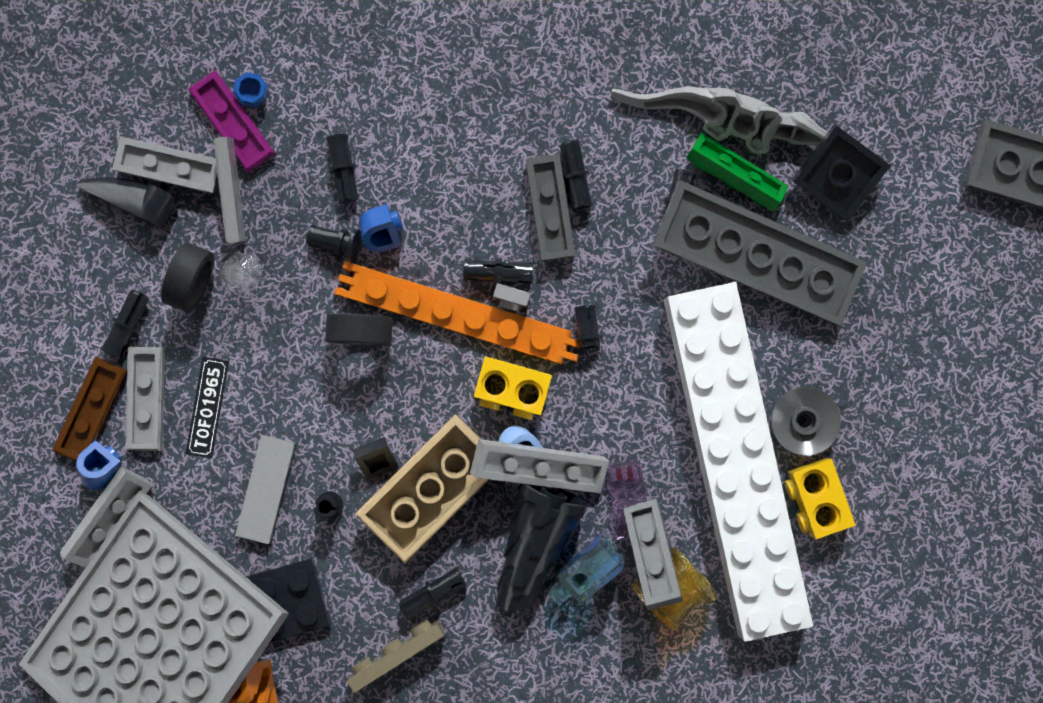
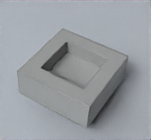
(511, 298)

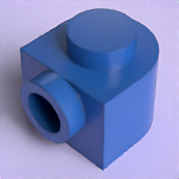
(380, 229)
(97, 465)

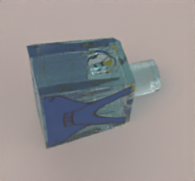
(598, 560)

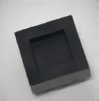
(375, 458)

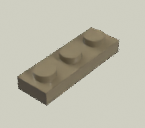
(394, 654)

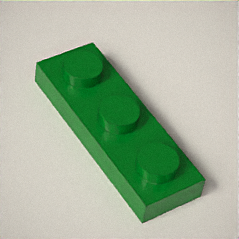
(737, 172)

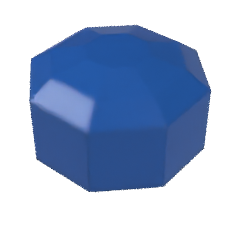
(250, 90)

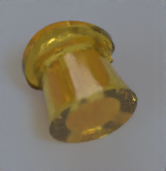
(693, 587)

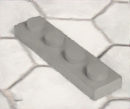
(539, 466)

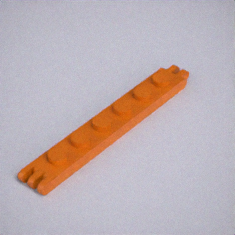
(457, 314)

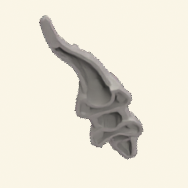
(732, 114)

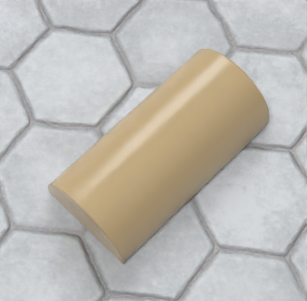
(424, 491)

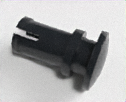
(338, 241)

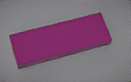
(231, 120)

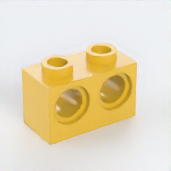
(515, 378)
(828, 494)

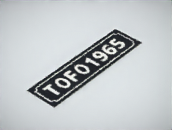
(207, 407)

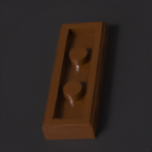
(90, 408)

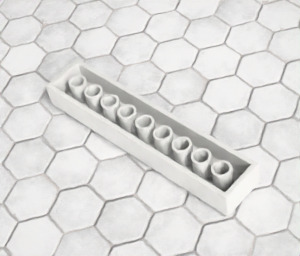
(738, 462)

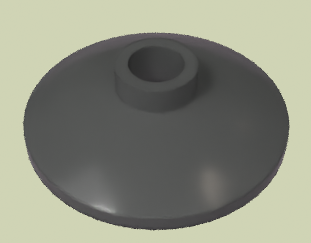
(822, 426)

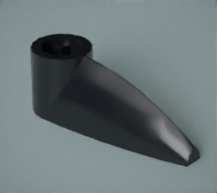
(133, 197)

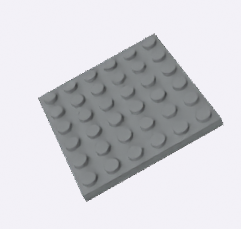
(153, 620)

